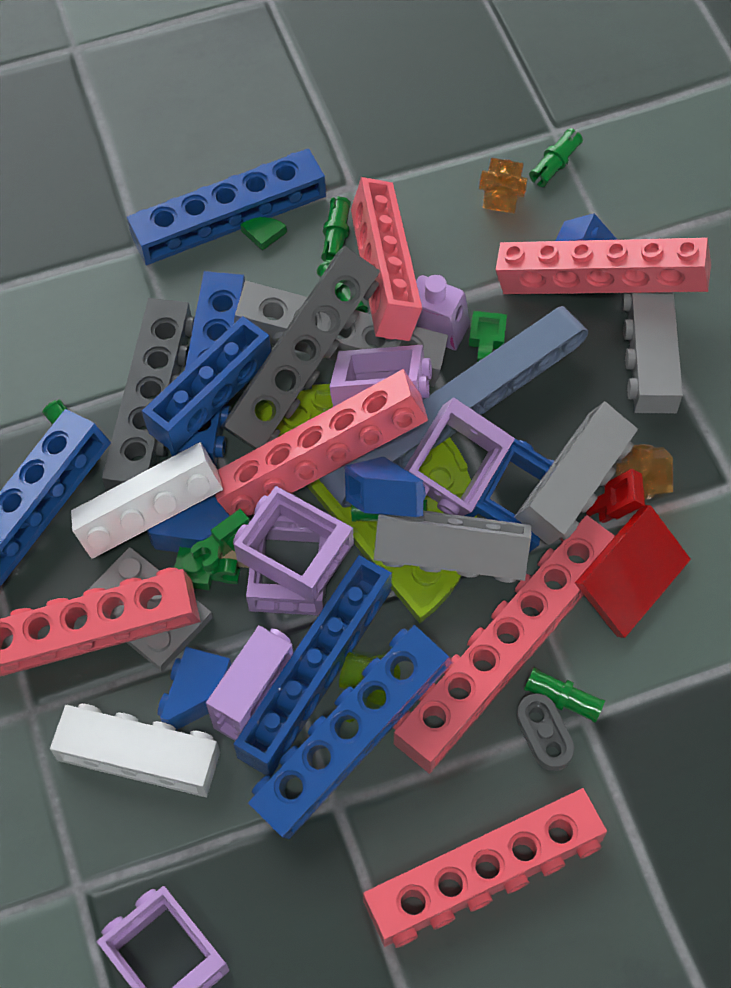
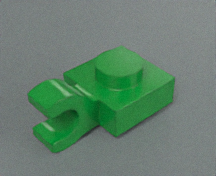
(487, 332)
(220, 540)
(225, 571)

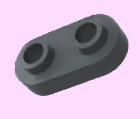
(545, 734)

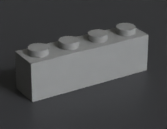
(652, 352)
(577, 473)
(454, 544)

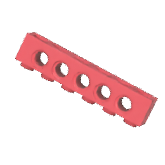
(383, 244)
(604, 266)
(323, 443)
(175, 610)
(571, 813)

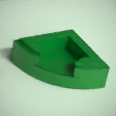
(263, 231)

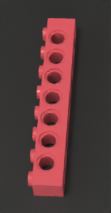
(430, 745)

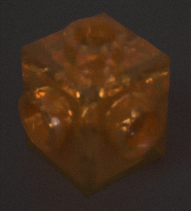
(503, 185)
(655, 466)

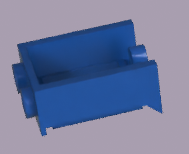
(526, 458)

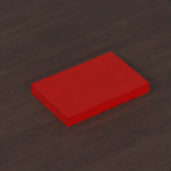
(633, 571)

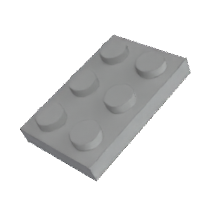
(161, 647)

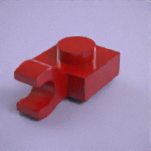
(620, 498)

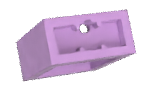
(366, 367)
(479, 431)
(326, 562)
(275, 597)
(248, 680)
(148, 908)

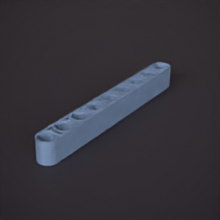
(481, 386)

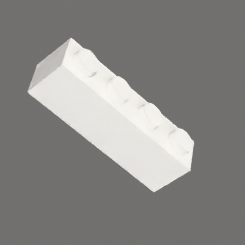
(145, 500)
(136, 749)

